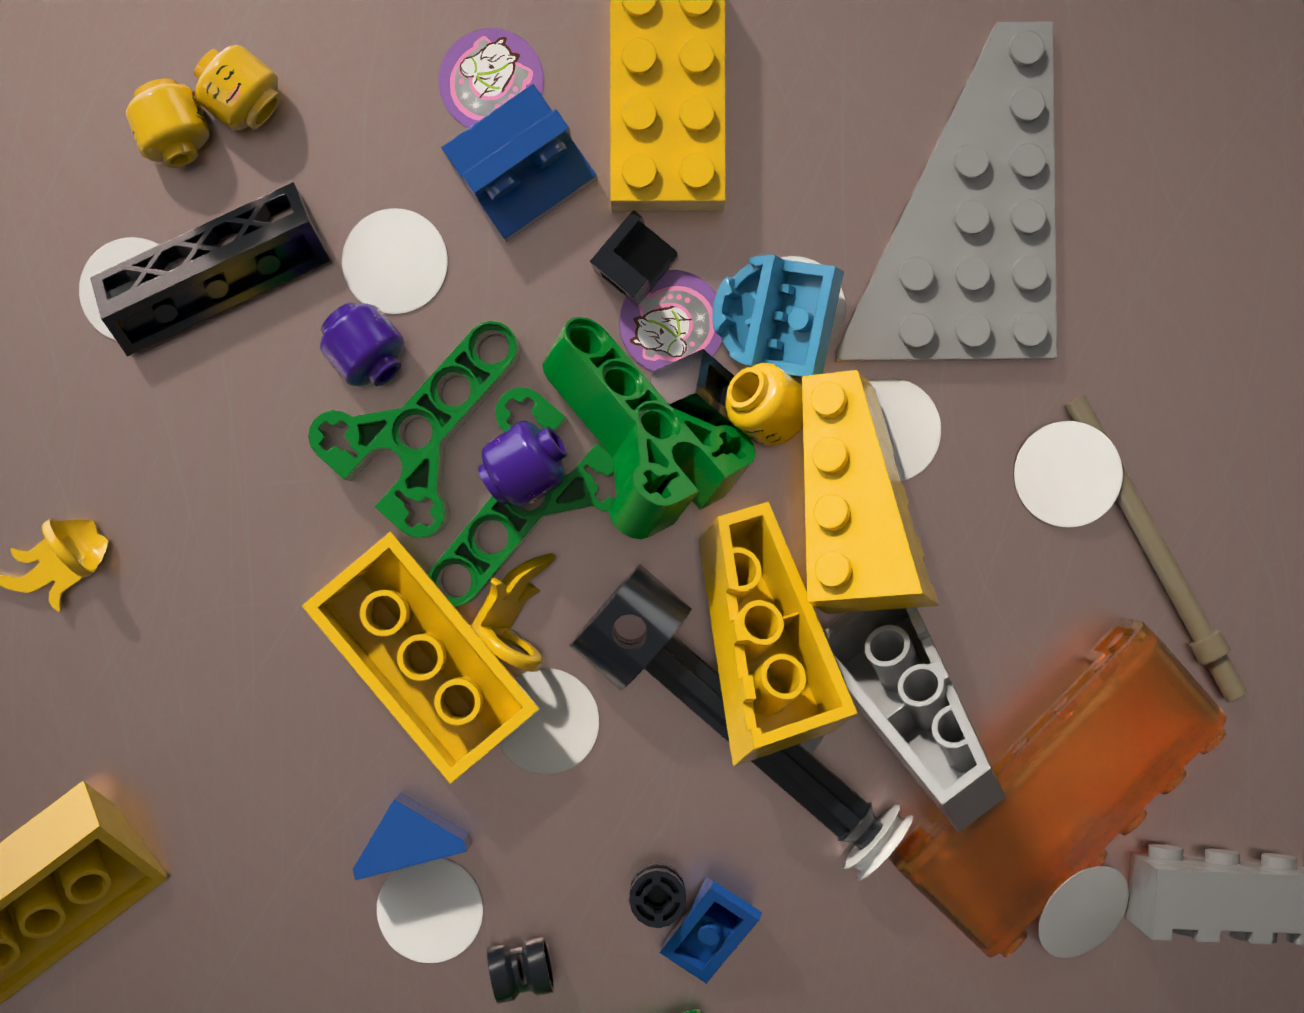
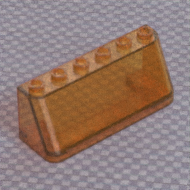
(1067, 789)

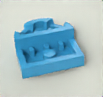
(778, 313)

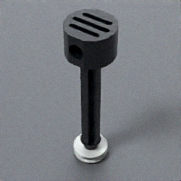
(700, 690)

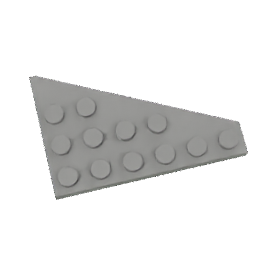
(978, 237)

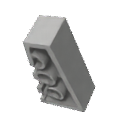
(915, 708)
(1215, 895)

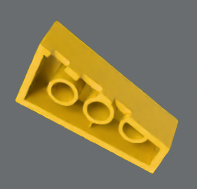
(856, 507)
(767, 639)

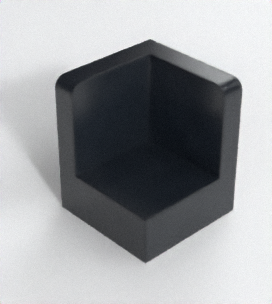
(634, 259)
(695, 387)

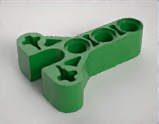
(384, 431)
(656, 450)
(573, 494)

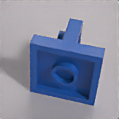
(520, 162)

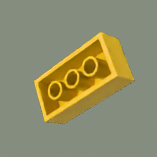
(667, 105)

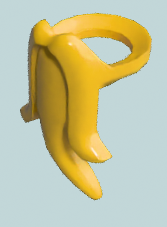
(65, 555)
(502, 608)

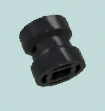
(657, 884)
(507, 969)

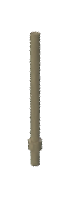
(1207, 644)

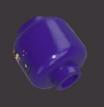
(362, 344)
(523, 464)

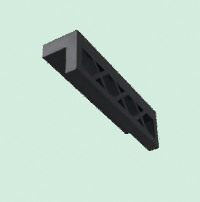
(210, 275)

